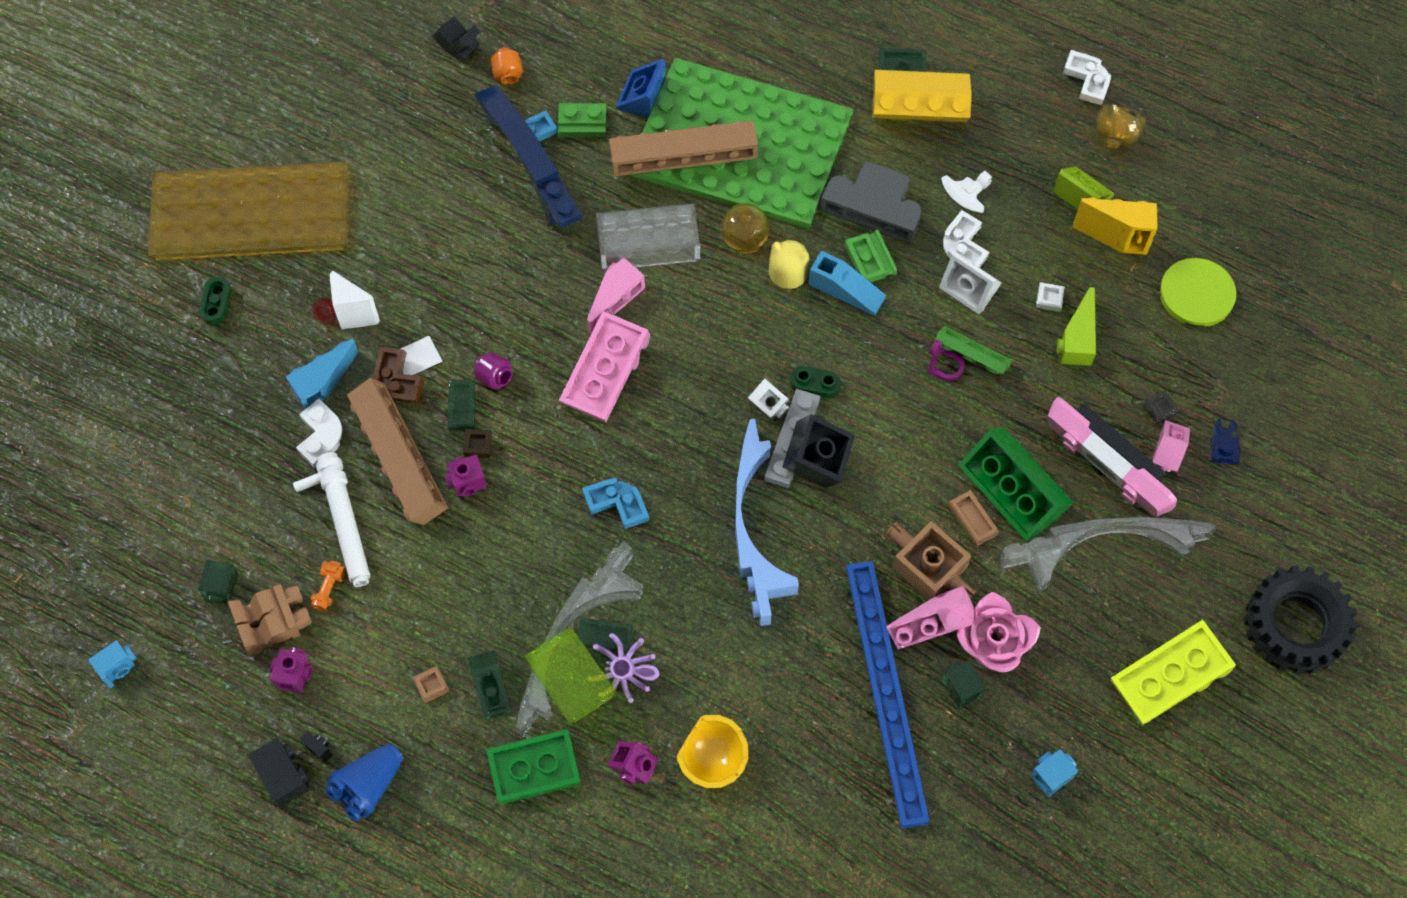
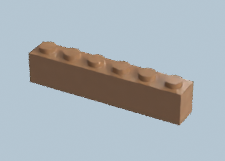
(683, 148)
(397, 452)

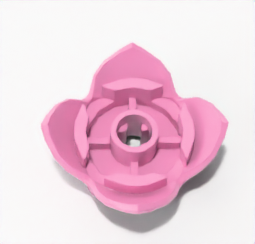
(996, 616)

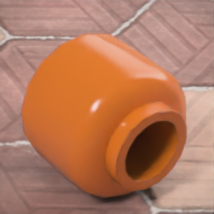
(506, 66)

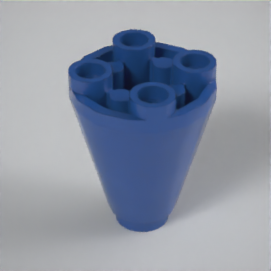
(364, 781)

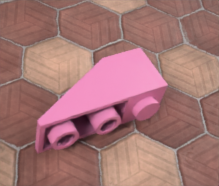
(933, 618)

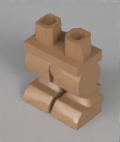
(273, 613)

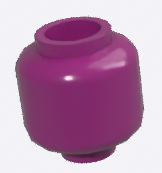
(493, 370)

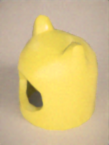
(789, 264)

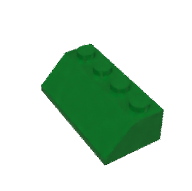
(1015, 483)

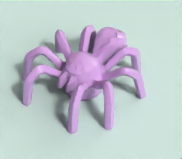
(623, 667)

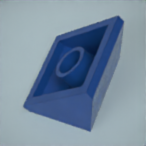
(642, 89)

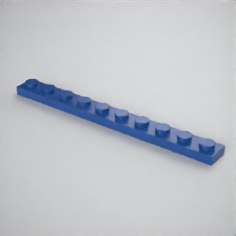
(887, 696)

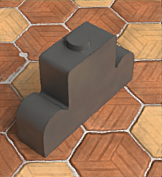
(874, 201)

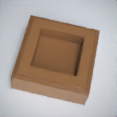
(431, 684)

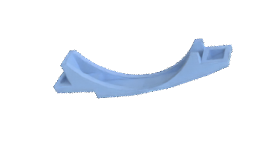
(761, 575)

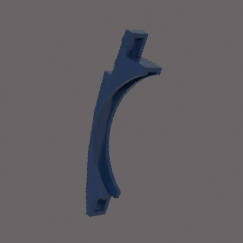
(553, 195)

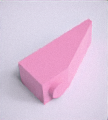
(618, 288)

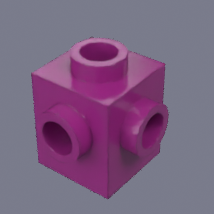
(465, 476)
(290, 670)
(633, 762)

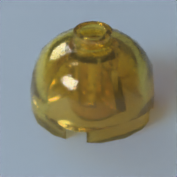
(1118, 126)
(745, 228)

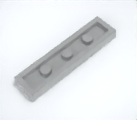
(801, 406)

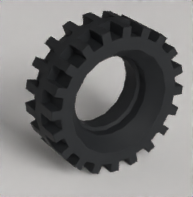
(1319, 594)

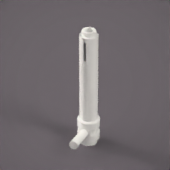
(334, 483)

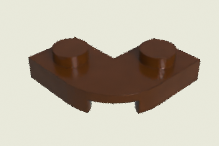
(389, 371)

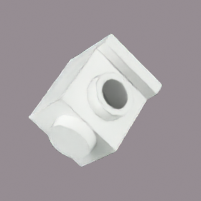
(765, 391)

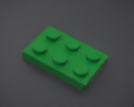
(533, 767)

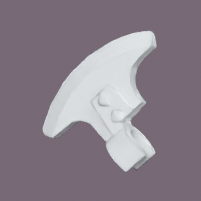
(966, 191)

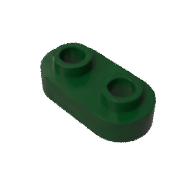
(215, 302)
(815, 381)

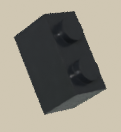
(278, 772)

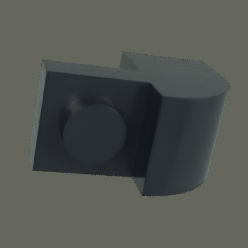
(456, 38)

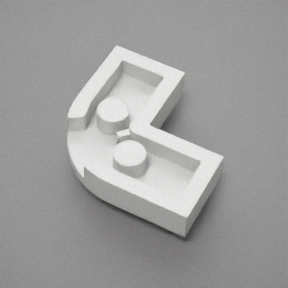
(1094, 74)
(959, 237)
(326, 433)

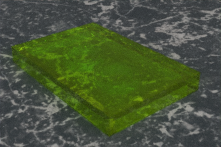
(570, 675)

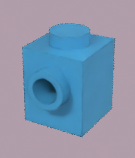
(1054, 771)

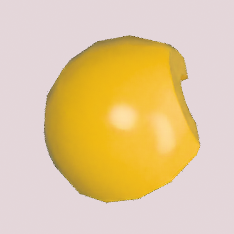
(714, 752)

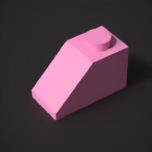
(1171, 446)

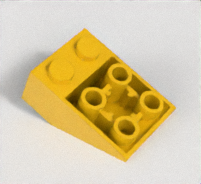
(1118, 223)

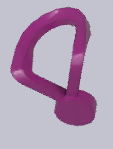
(935, 349)

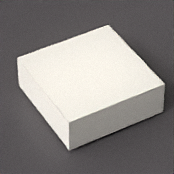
(1050, 297)

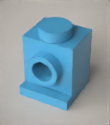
(113, 662)

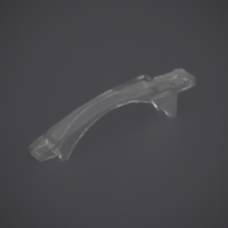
(1045, 553)
(607, 586)

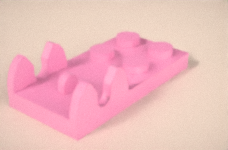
(605, 366)

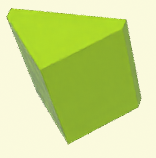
(1075, 184)

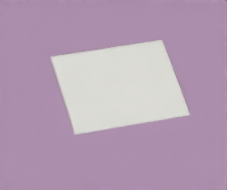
(420, 356)

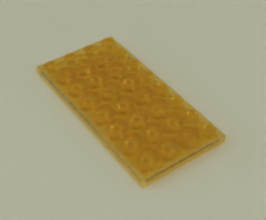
(249, 211)

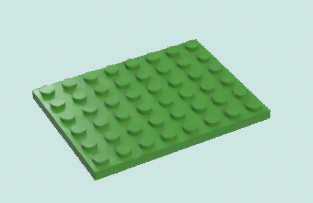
(793, 132)

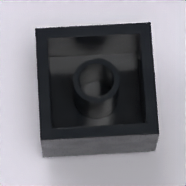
(818, 451)

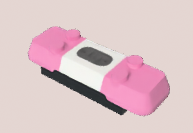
(1112, 456)

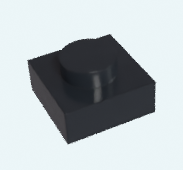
(317, 746)

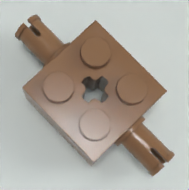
(919, 552)

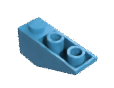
(845, 283)
(322, 374)

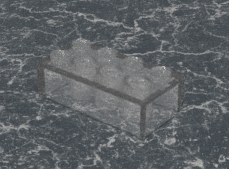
(649, 236)

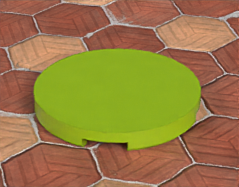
(1197, 292)

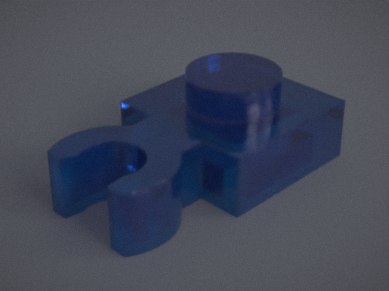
(1224, 446)

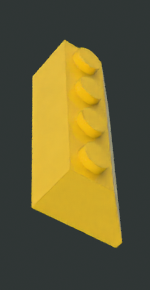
(921, 96)

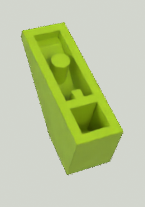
(1079, 337)

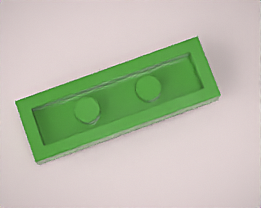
(973, 350)

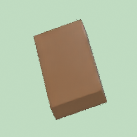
(973, 518)

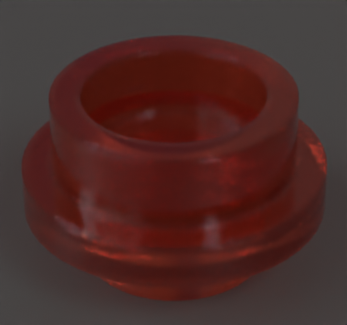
(324, 310)

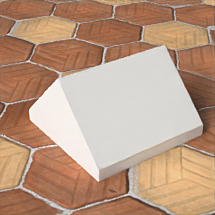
(968, 283)
(351, 304)

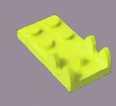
(1173, 672)

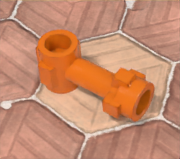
(332, 572)

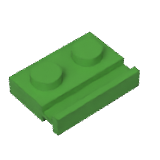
(582, 120)
(870, 256)

